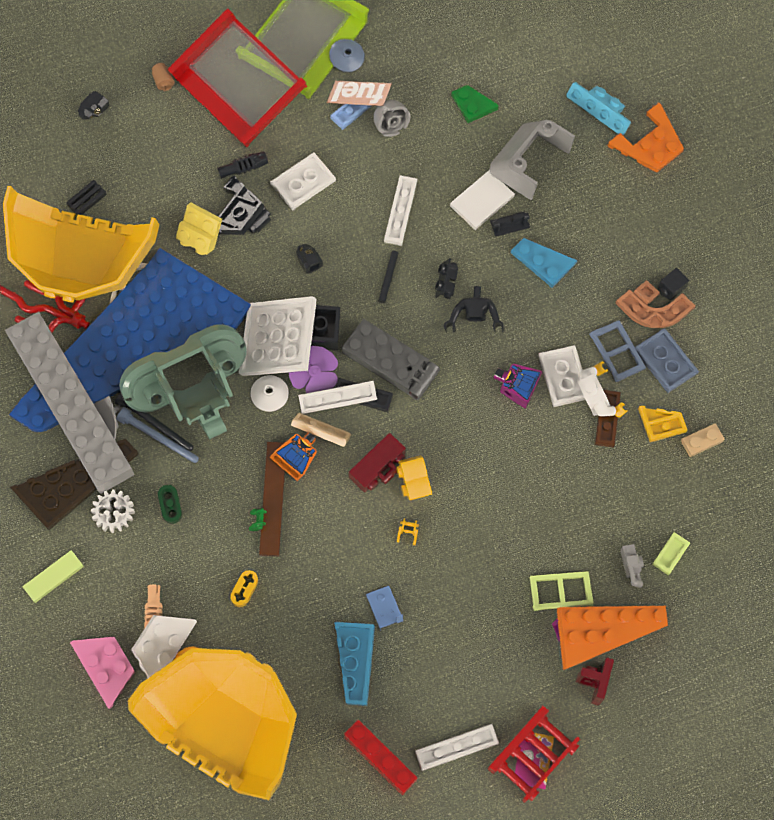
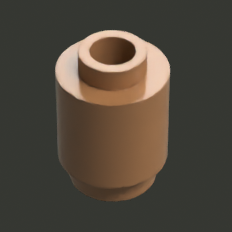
(162, 77)

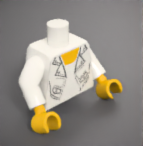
(595, 395)

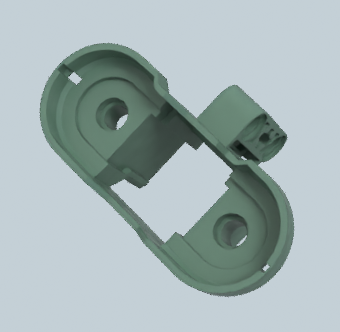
(151, 391)

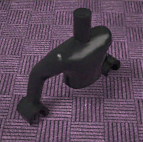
(475, 310)

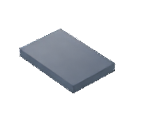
(666, 360)

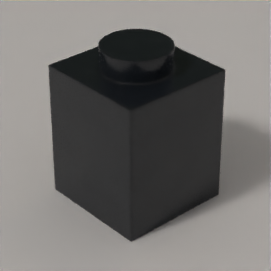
(673, 284)

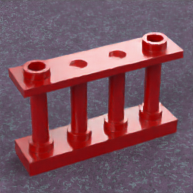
(514, 750)

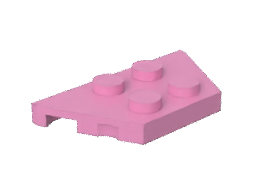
(105, 666)

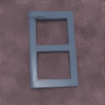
(606, 356)

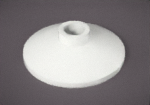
(269, 401)

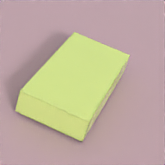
(671, 553)

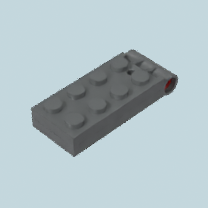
(390, 359)

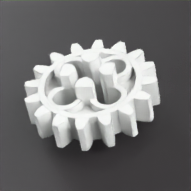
(104, 503)

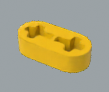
(248, 591)

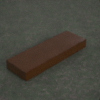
(607, 425)

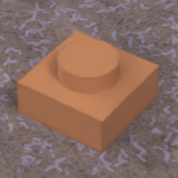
(646, 292)

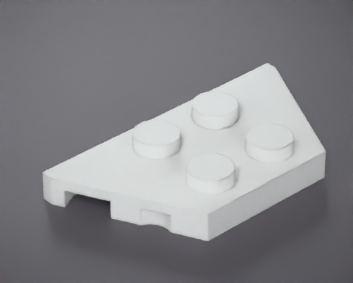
(161, 642)

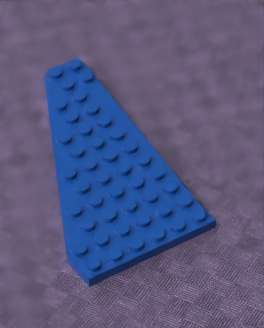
(148, 316)

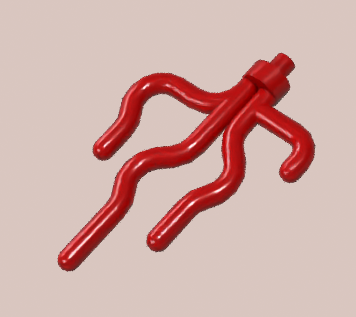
(64, 314)

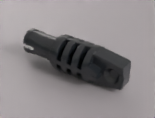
(244, 164)

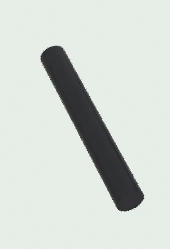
(388, 277)

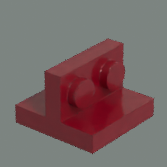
(599, 680)

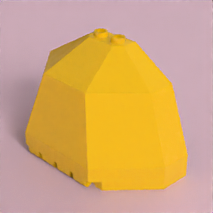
(69, 254)
(223, 714)

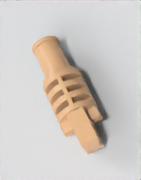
(153, 606)

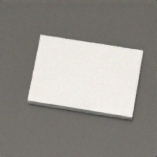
(303, 181)
(482, 200)
(561, 373)

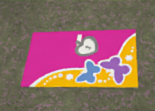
(537, 757)

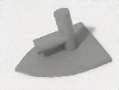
(108, 414)

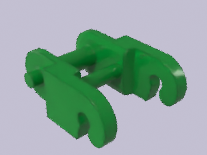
(258, 525)

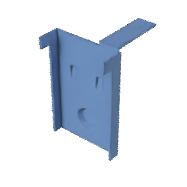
(384, 607)

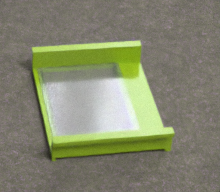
(306, 30)

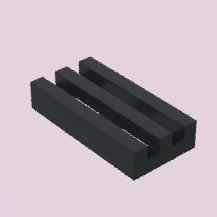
(83, 196)

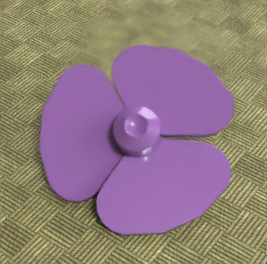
(319, 360)

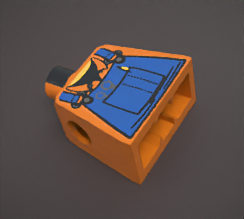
(295, 455)

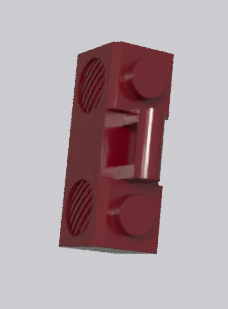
(371, 466)

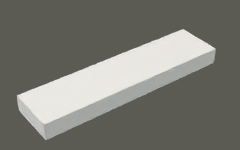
(400, 210)
(337, 397)
(456, 747)

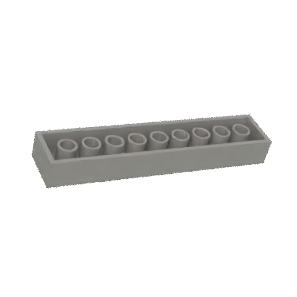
(69, 403)

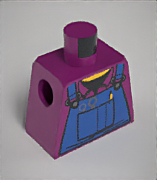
(518, 383)

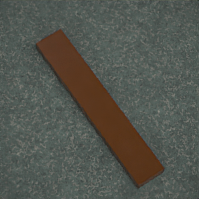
(272, 503)

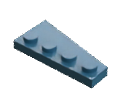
(355, 651)

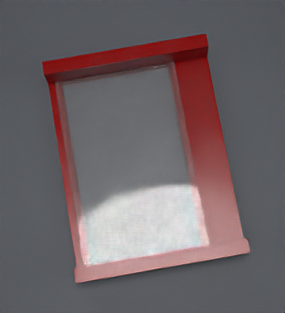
(236, 78)

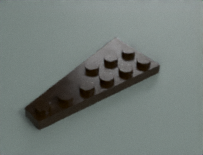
(61, 489)

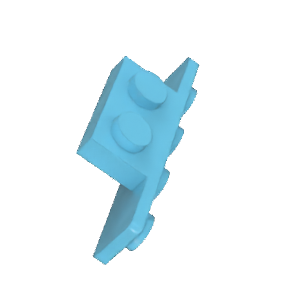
(601, 106)

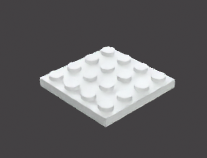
(278, 336)

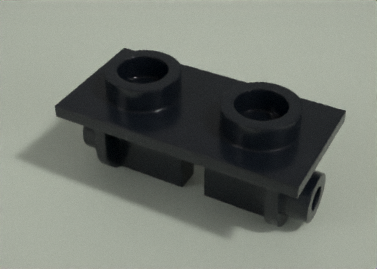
(510, 223)
(447, 271)

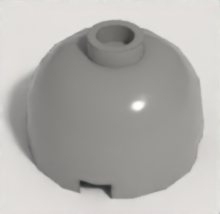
(391, 118)

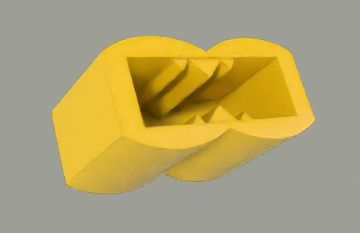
(414, 478)

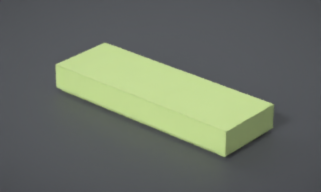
(53, 576)

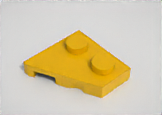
(661, 423)

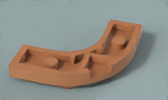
(654, 317)

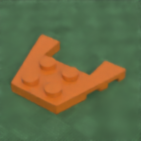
(655, 148)

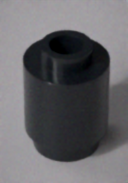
(260, 222)

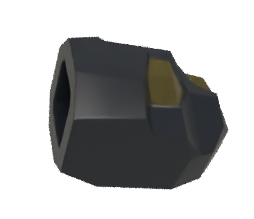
(93, 106)
(309, 258)

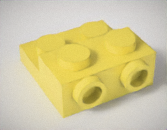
(199, 229)

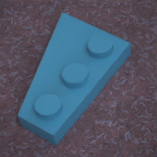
(543, 261)

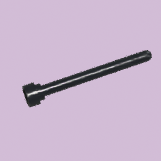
(157, 424)

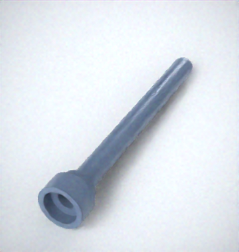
(125, 416)

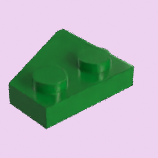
(472, 103)

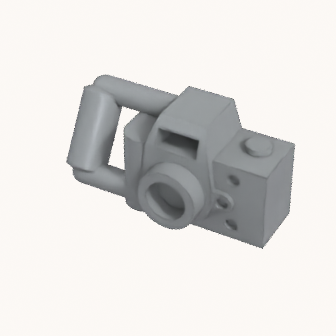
(632, 564)

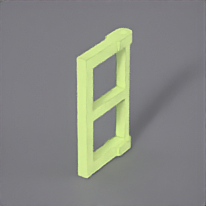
(560, 577)

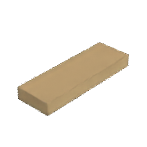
(321, 429)

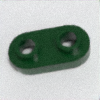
(170, 505)

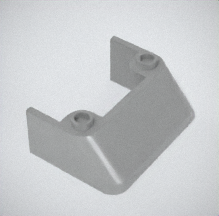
(509, 164)

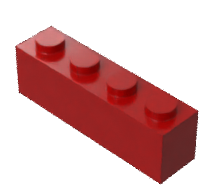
(380, 757)

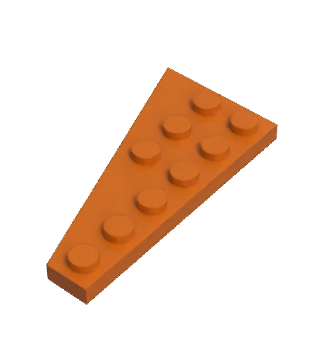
(595, 630)

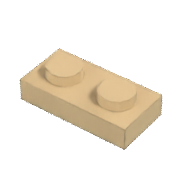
(702, 440)

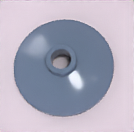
(343, 61)

